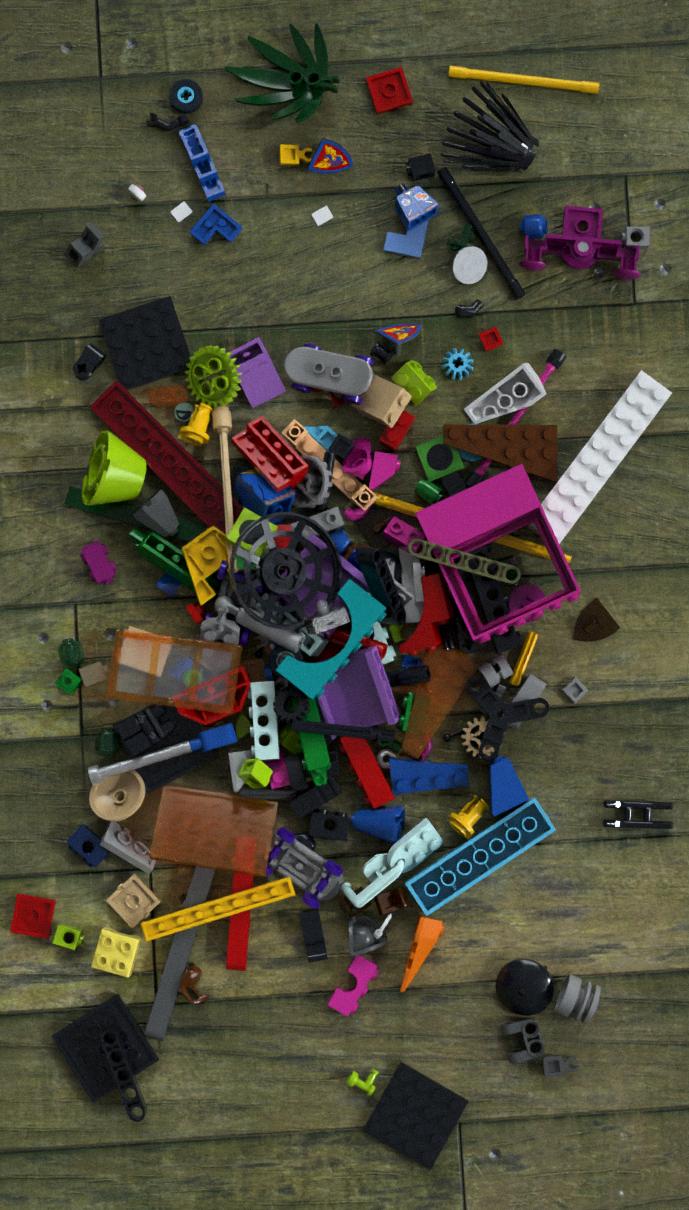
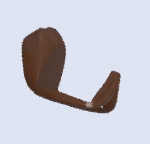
(189, 980)

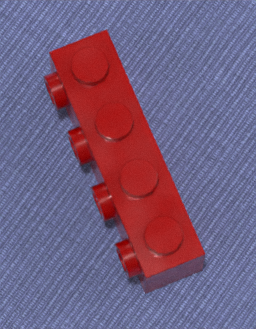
(368, 771)

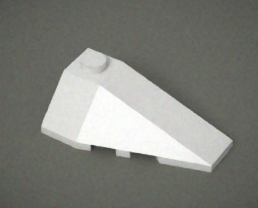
(512, 393)

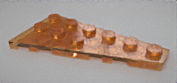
(435, 698)

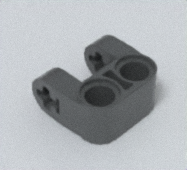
(519, 1026)

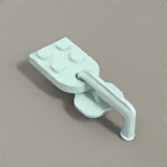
(401, 858)

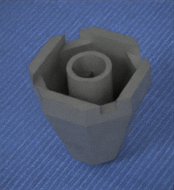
(157, 514)

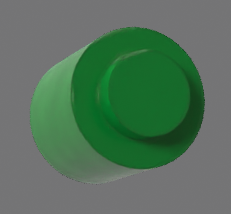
(428, 492)

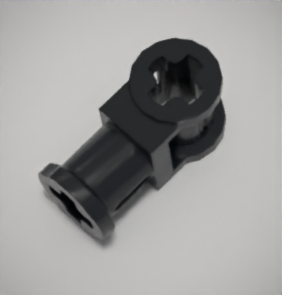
(463, 634)

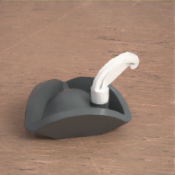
(366, 934)

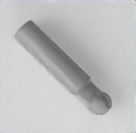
(286, 638)

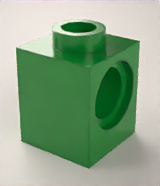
(69, 681)

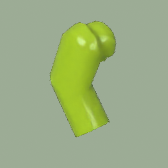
(396, 633)

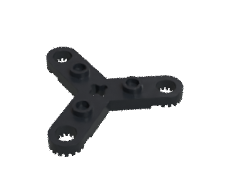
(515, 712)

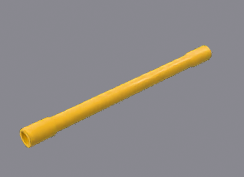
(583, 86)

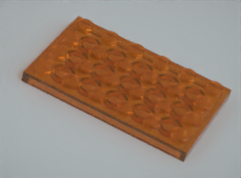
(214, 830)

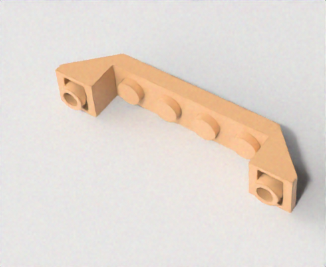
(345, 482)

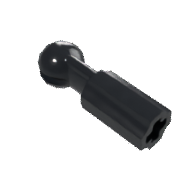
(409, 676)

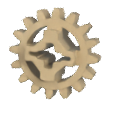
(482, 726)

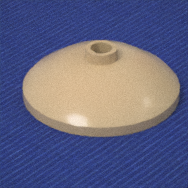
(106, 796)

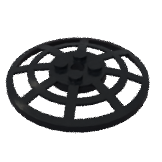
(295, 569)

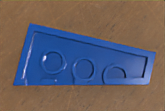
(418, 776)

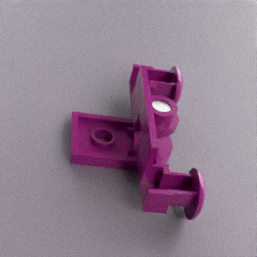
(581, 248)

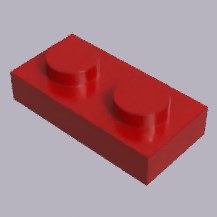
(197, 612)

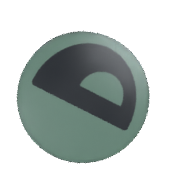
(183, 412)

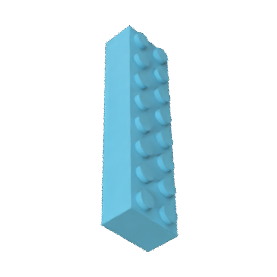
(480, 856)

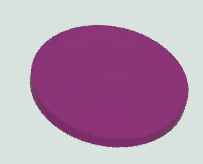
(523, 596)

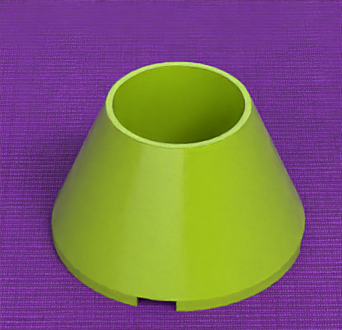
(114, 472)

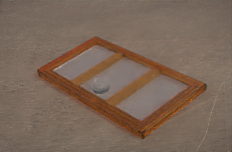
(174, 671)

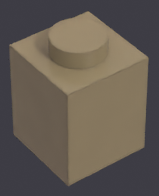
(94, 674)

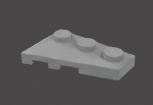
(122, 844)

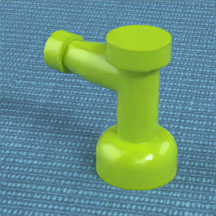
(365, 1086)

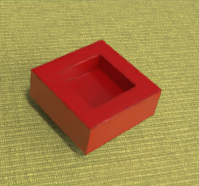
(490, 339)

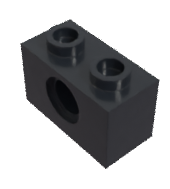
(318, 829)

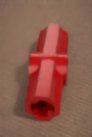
(341, 636)

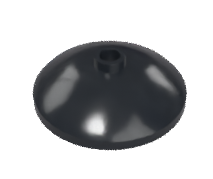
(531, 978)

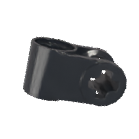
(90, 360)

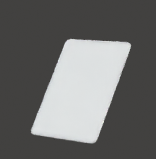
(181, 211)
(322, 215)

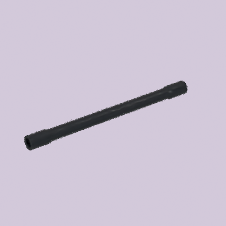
(513, 283)

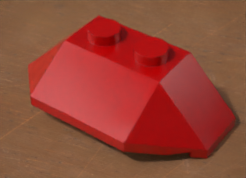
(206, 717)

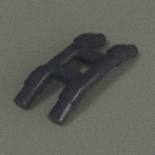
(646, 823)

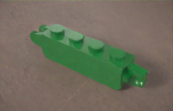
(166, 557)
(313, 745)

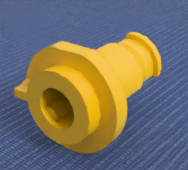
(195, 431)
(467, 817)

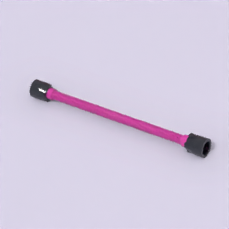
(554, 362)

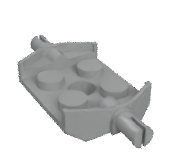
(220, 629)

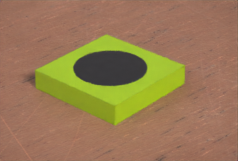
(243, 521)

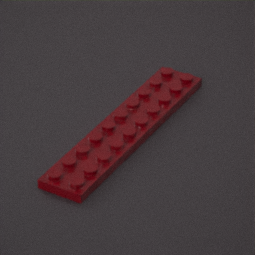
(164, 455)

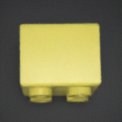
(116, 952)

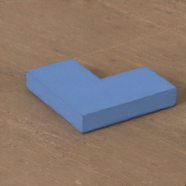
(409, 244)

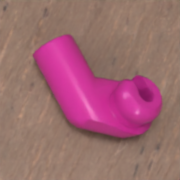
(355, 514)

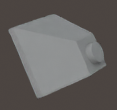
(236, 761)

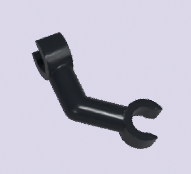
(182, 120)

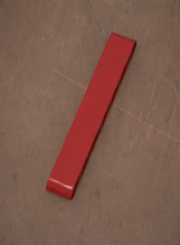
(239, 927)

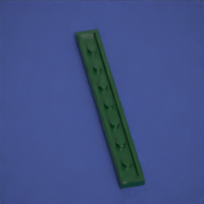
(122, 512)

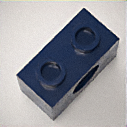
(76, 845)

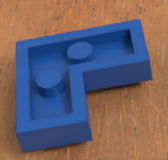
(215, 221)

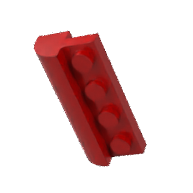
(270, 455)

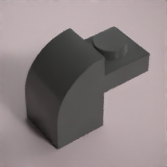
(86, 246)

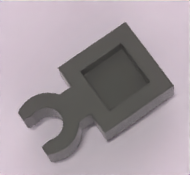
(555, 1065)

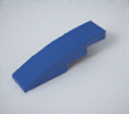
(202, 162)

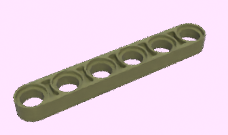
(463, 564)

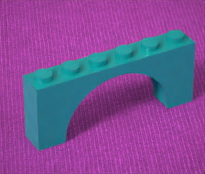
(312, 677)

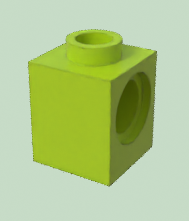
(255, 773)
(60, 940)

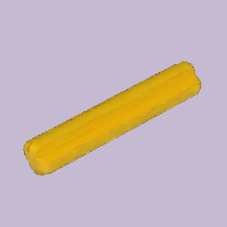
(523, 658)

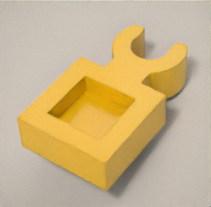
(291, 155)

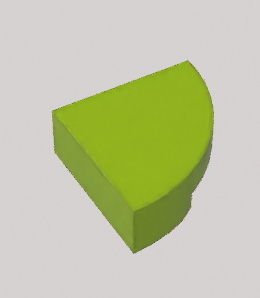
(242, 726)

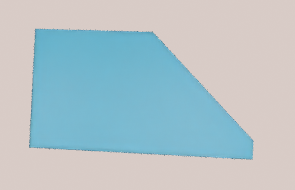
(323, 435)

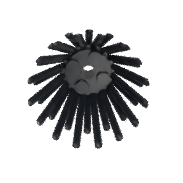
(510, 146)

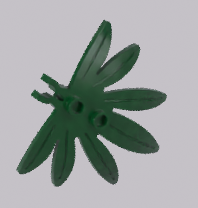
(302, 83)

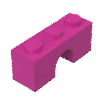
(345, 1000)

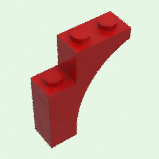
(436, 609)

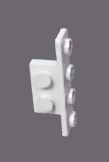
(411, 581)

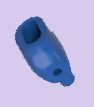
(341, 540)

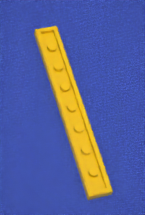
(218, 908)

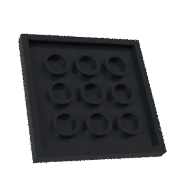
(146, 343)
(168, 770)
(85, 1054)
(415, 1115)

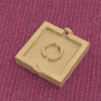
(133, 900)

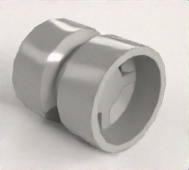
(489, 674)

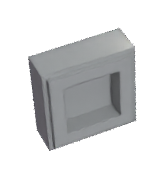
(574, 690)

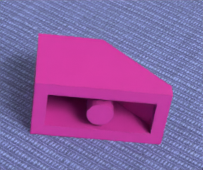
(383, 469)
(280, 775)

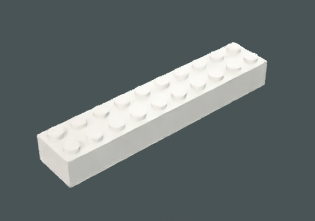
(602, 453)

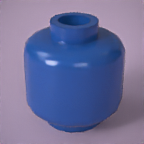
(534, 226)

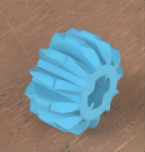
(453, 358)

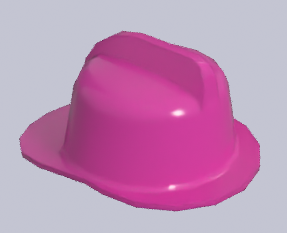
(358, 461)

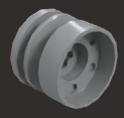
(580, 999)

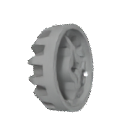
(308, 489)

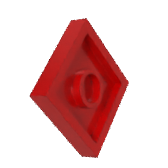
(389, 90)
(33, 916)

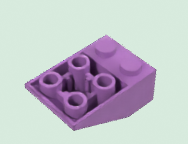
(258, 375)

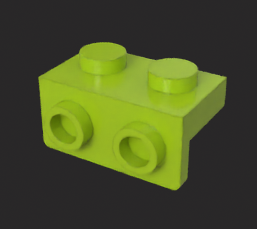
(414, 381)

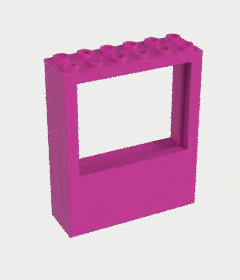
(481, 517)

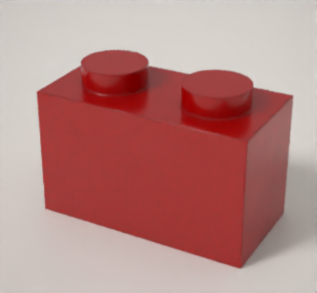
(394, 436)

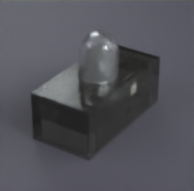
(326, 618)

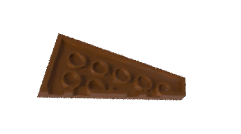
(509, 445)

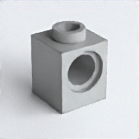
(643, 234)

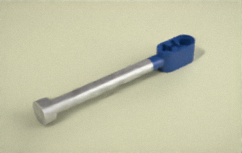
(206, 741)

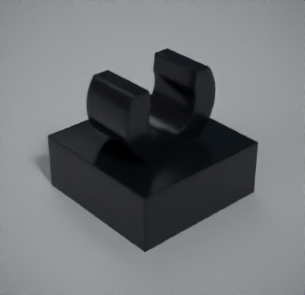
(341, 446)

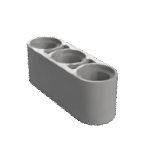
(529, 690)

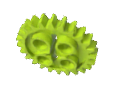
(219, 393)

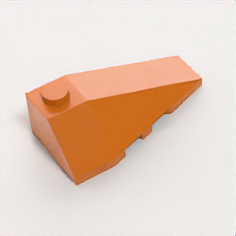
(424, 939)

